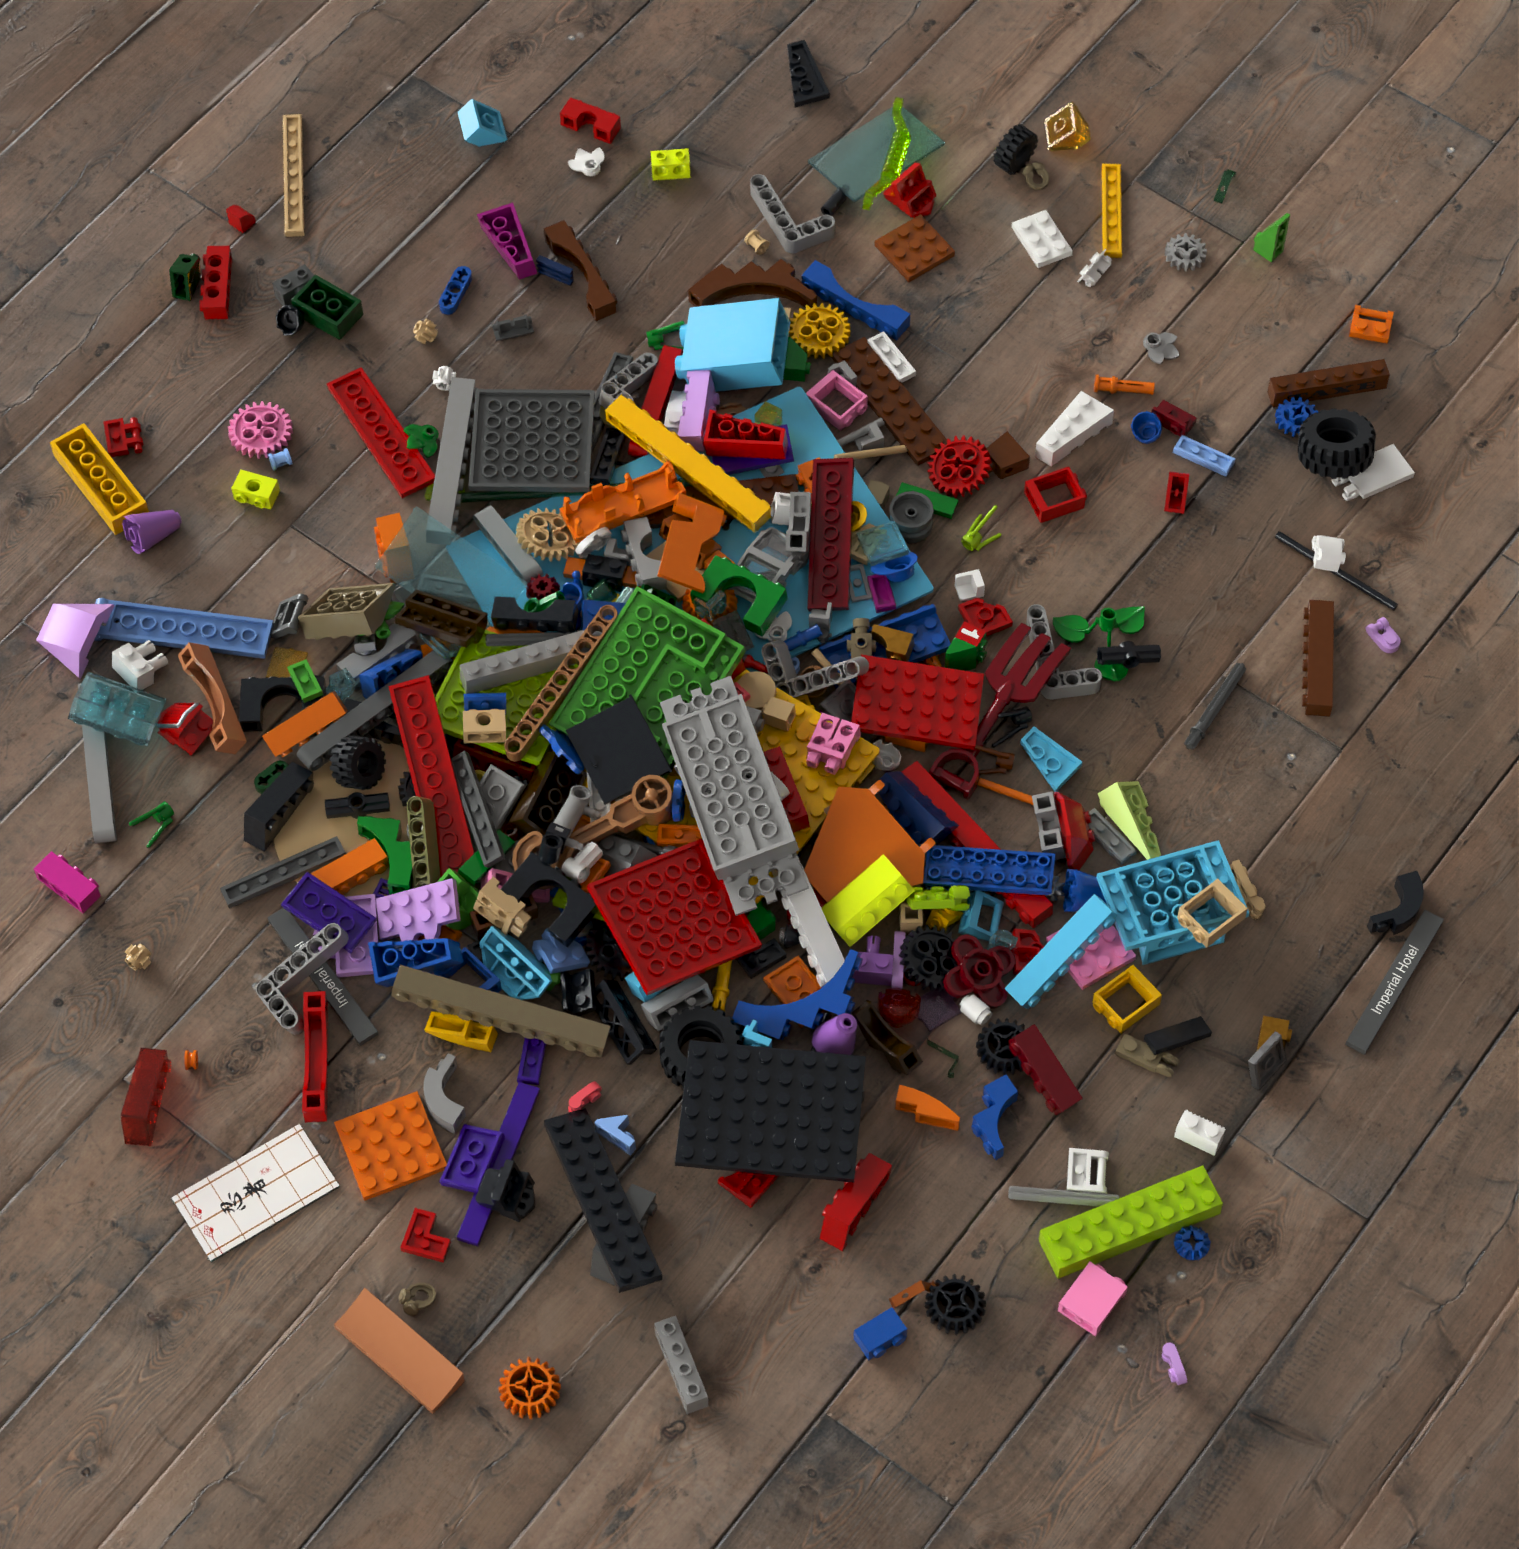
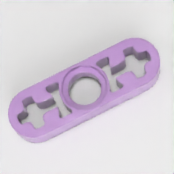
(897, 973)

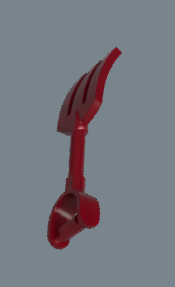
(1007, 689)

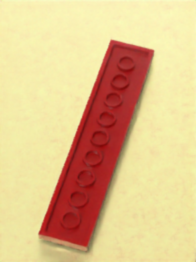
(432, 767)

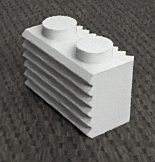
(1199, 1132)

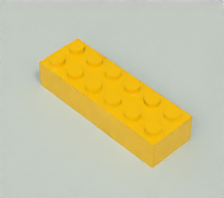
(98, 476)

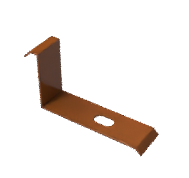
(912, 1291)

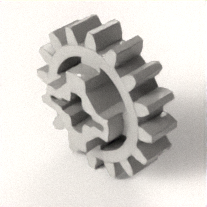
(1185, 252)

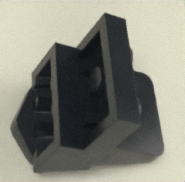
(507, 1191)

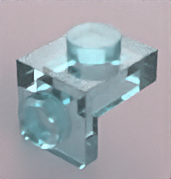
(713, 607)
(1002, 938)

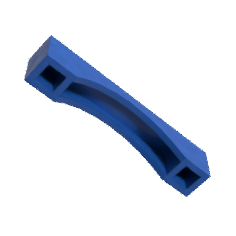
(884, 318)

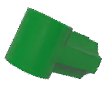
(536, 605)

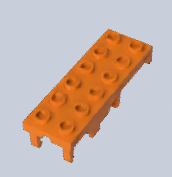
(612, 505)

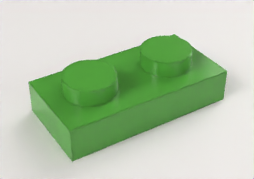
(305, 680)

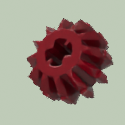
(541, 587)

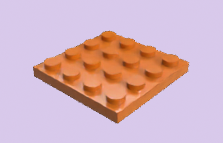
(390, 1145)

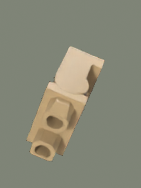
(502, 909)

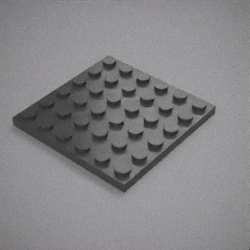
(532, 440)

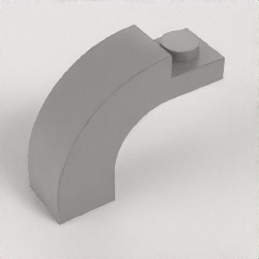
(799, 522)
(442, 1110)

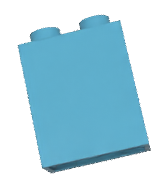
(737, 342)

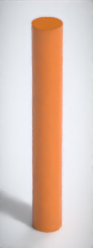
(1005, 791)

